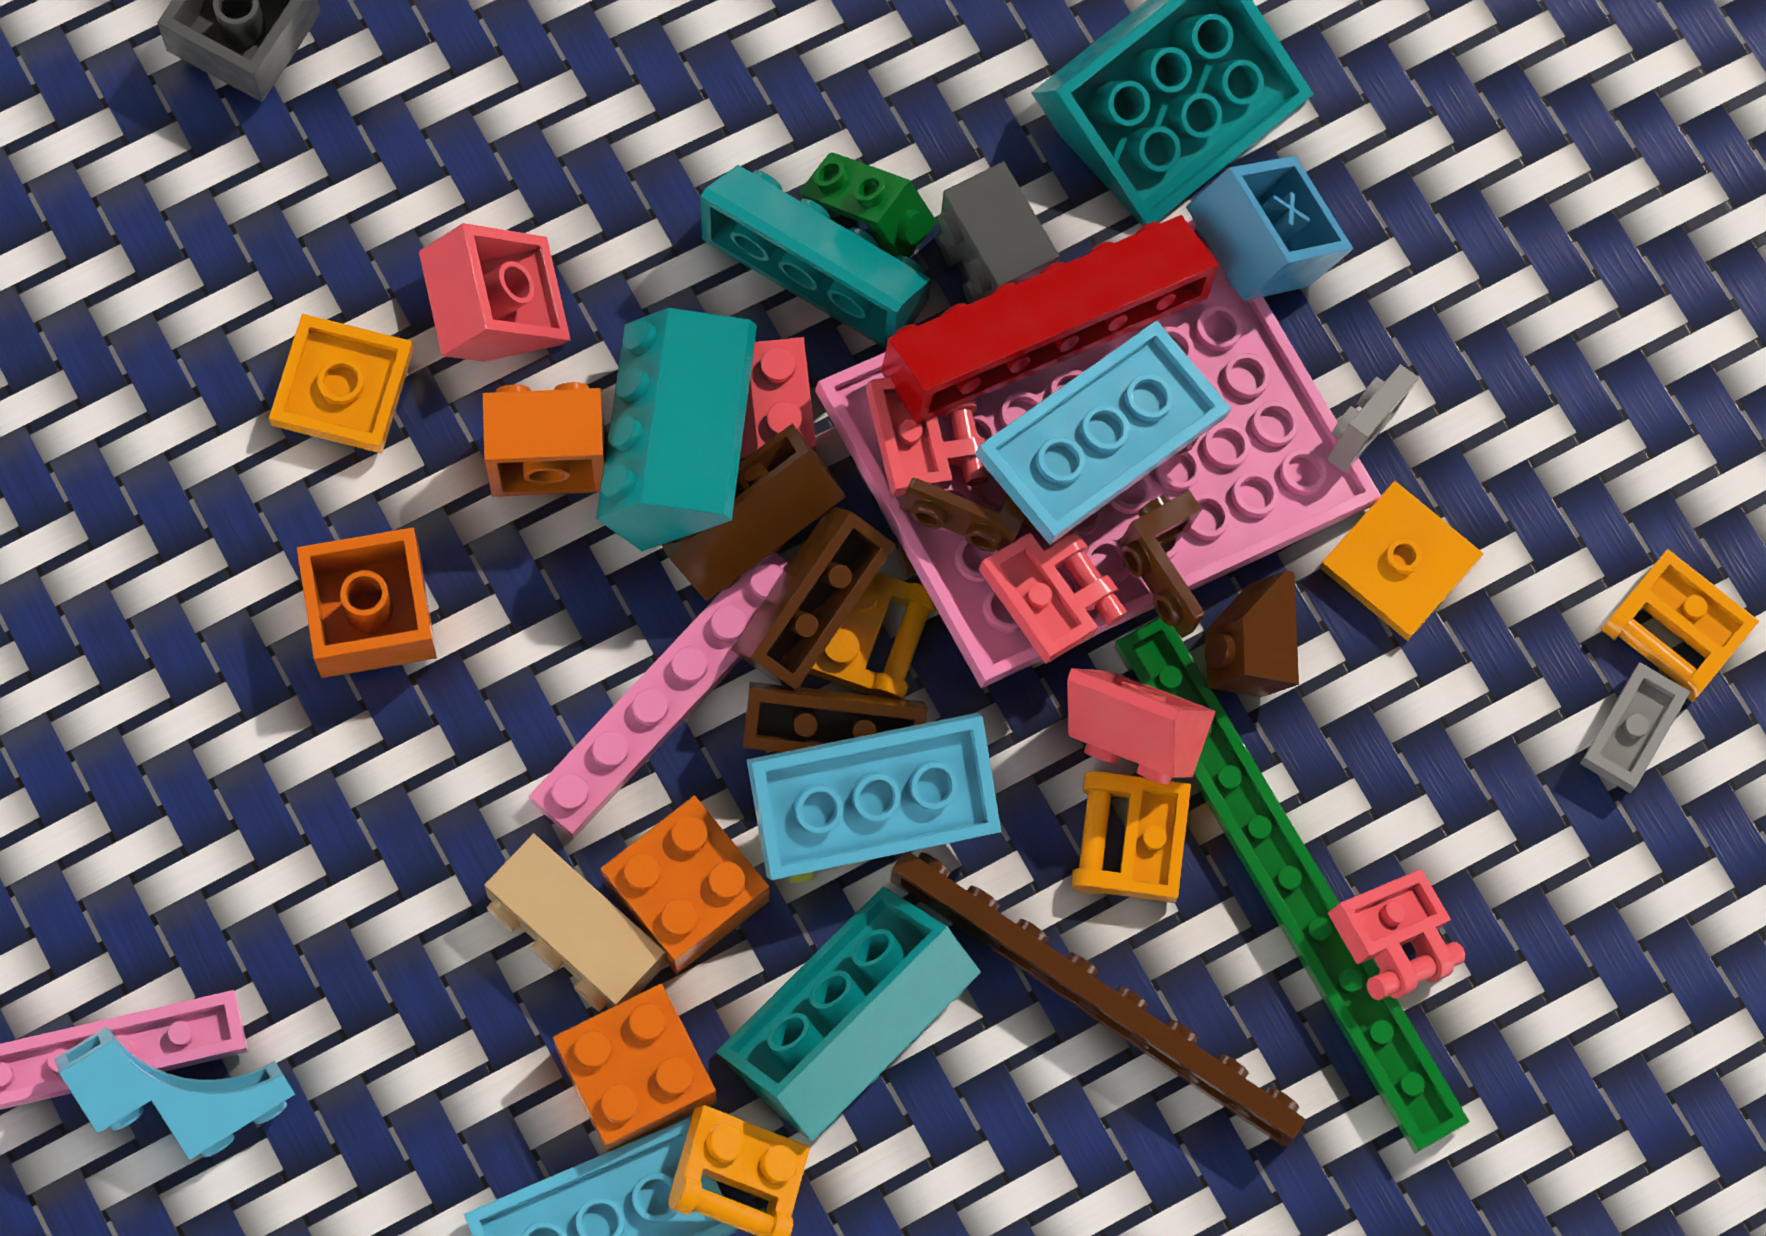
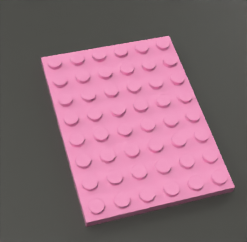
(1253, 474)

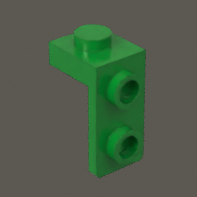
(874, 197)

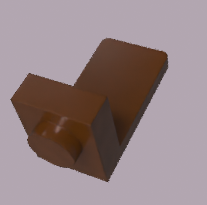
(978, 524)
(1145, 558)

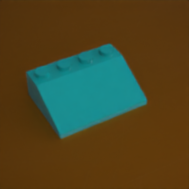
(1172, 98)

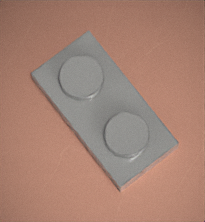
(1379, 405)
(1635, 727)

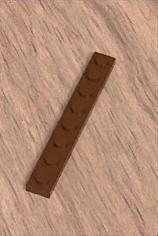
(1117, 1010)

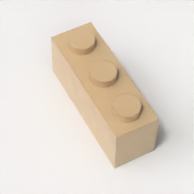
(573, 925)

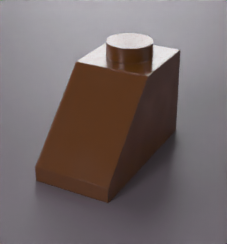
(1255, 640)

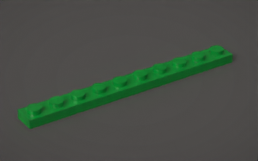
(1299, 898)

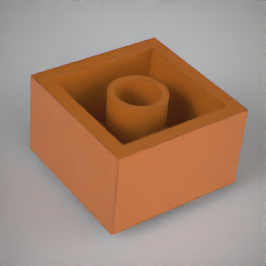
(544, 440)
(366, 602)
(685, 884)
(635, 1068)

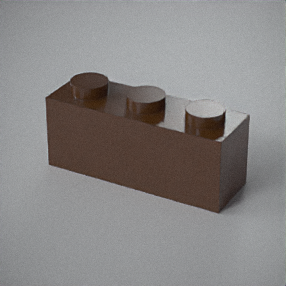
(775, 497)
(813, 597)
(793, 719)

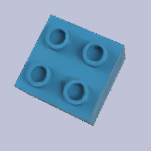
(1268, 227)

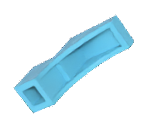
(200, 1113)

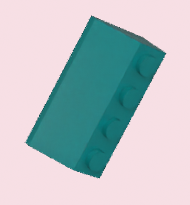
(812, 254)
(676, 426)
(849, 1012)

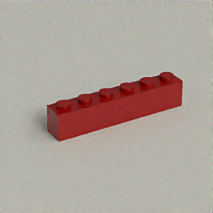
(1048, 318)

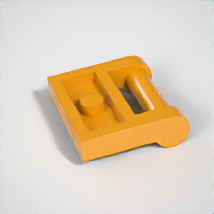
(1689, 609)
(852, 646)
(1151, 837)
(743, 1159)

